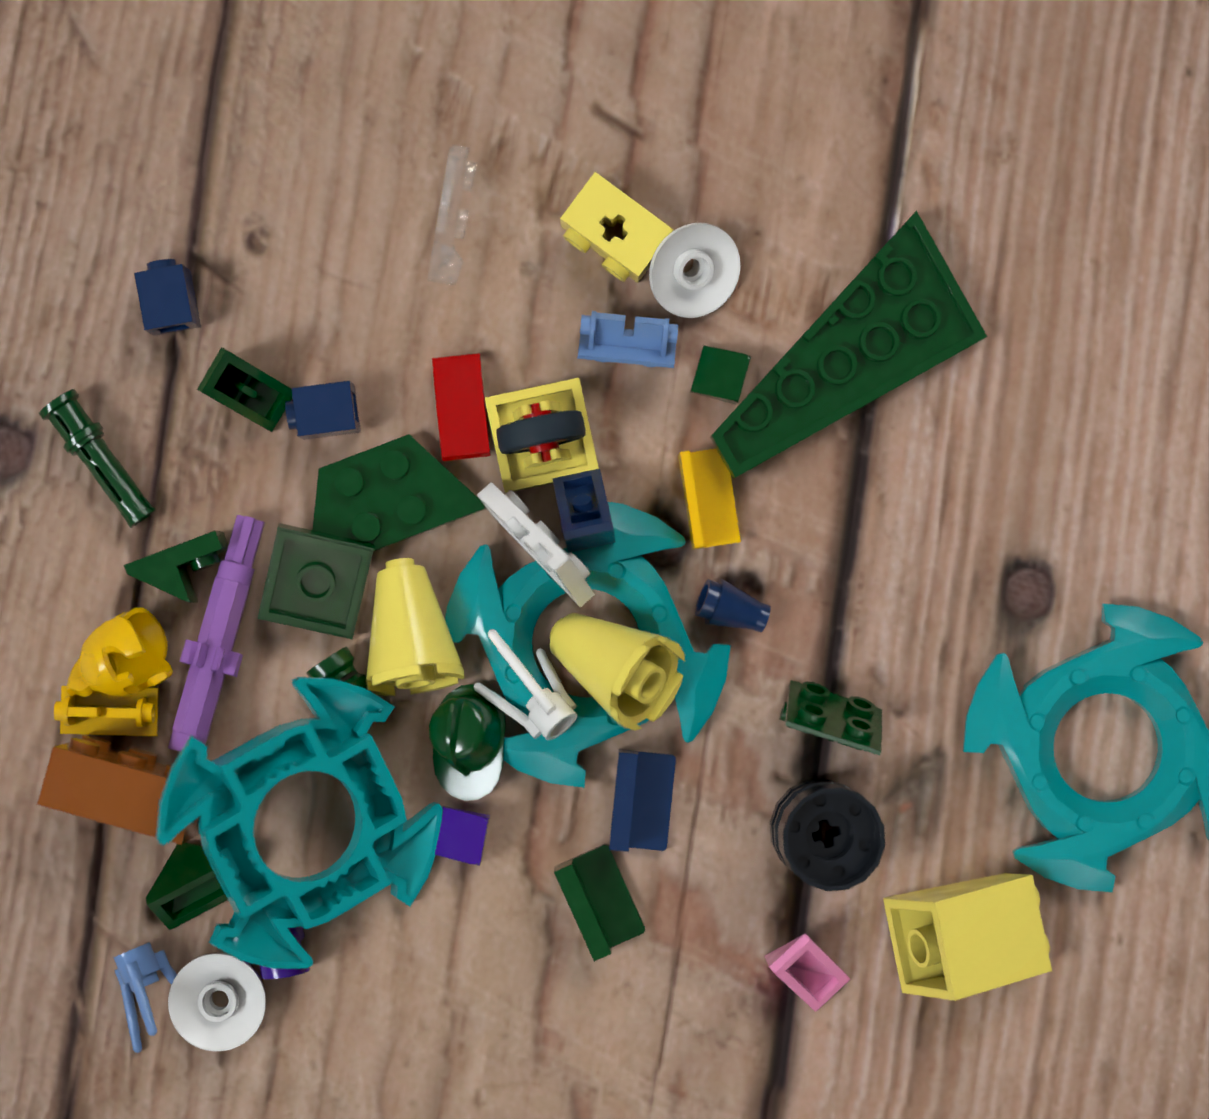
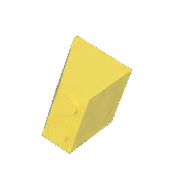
(968, 936)

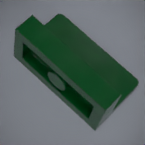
(599, 900)

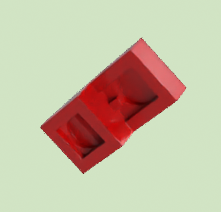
(461, 407)

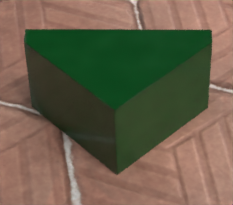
(245, 389)

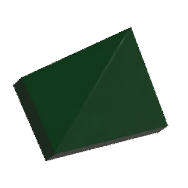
(185, 887)

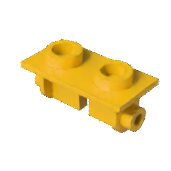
(108, 713)

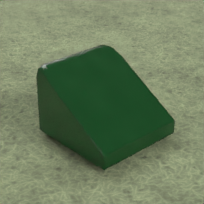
(720, 374)

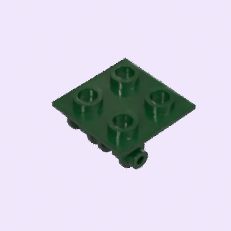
(834, 717)

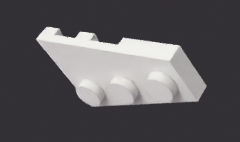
(538, 542)

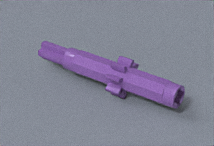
(213, 653)

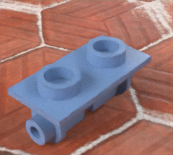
(606, 340)

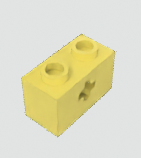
(605, 204)

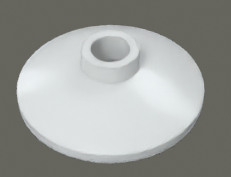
(711, 277)
(200, 1019)

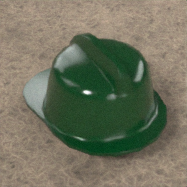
(467, 743)

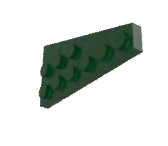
(875, 336)

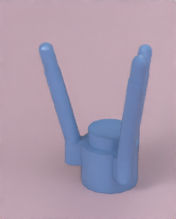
(134, 972)

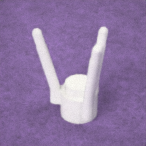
(549, 712)

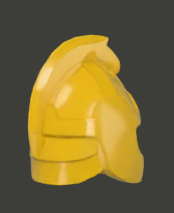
(122, 656)

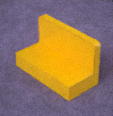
(708, 499)

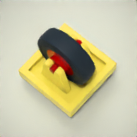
(541, 434)

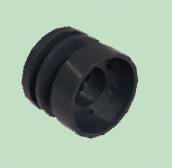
(850, 847)

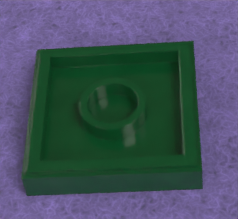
(315, 581)

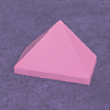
(807, 971)

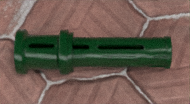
(85, 440)

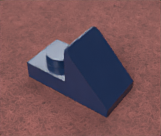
(584, 510)

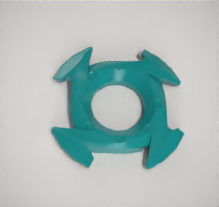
(521, 599)
(1026, 728)
(228, 793)

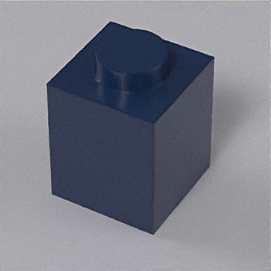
(167, 297)
(323, 410)

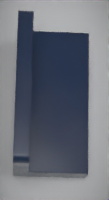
(642, 800)

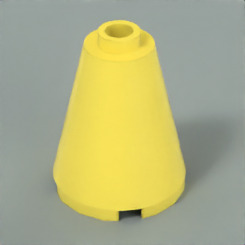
(409, 634)
(619, 666)

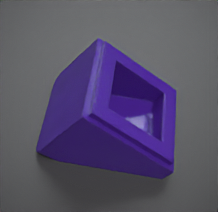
(462, 835)

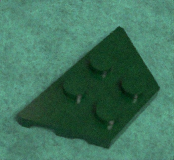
(389, 495)

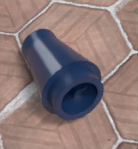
(730, 607)

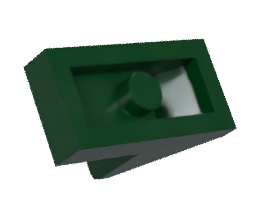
(168, 567)

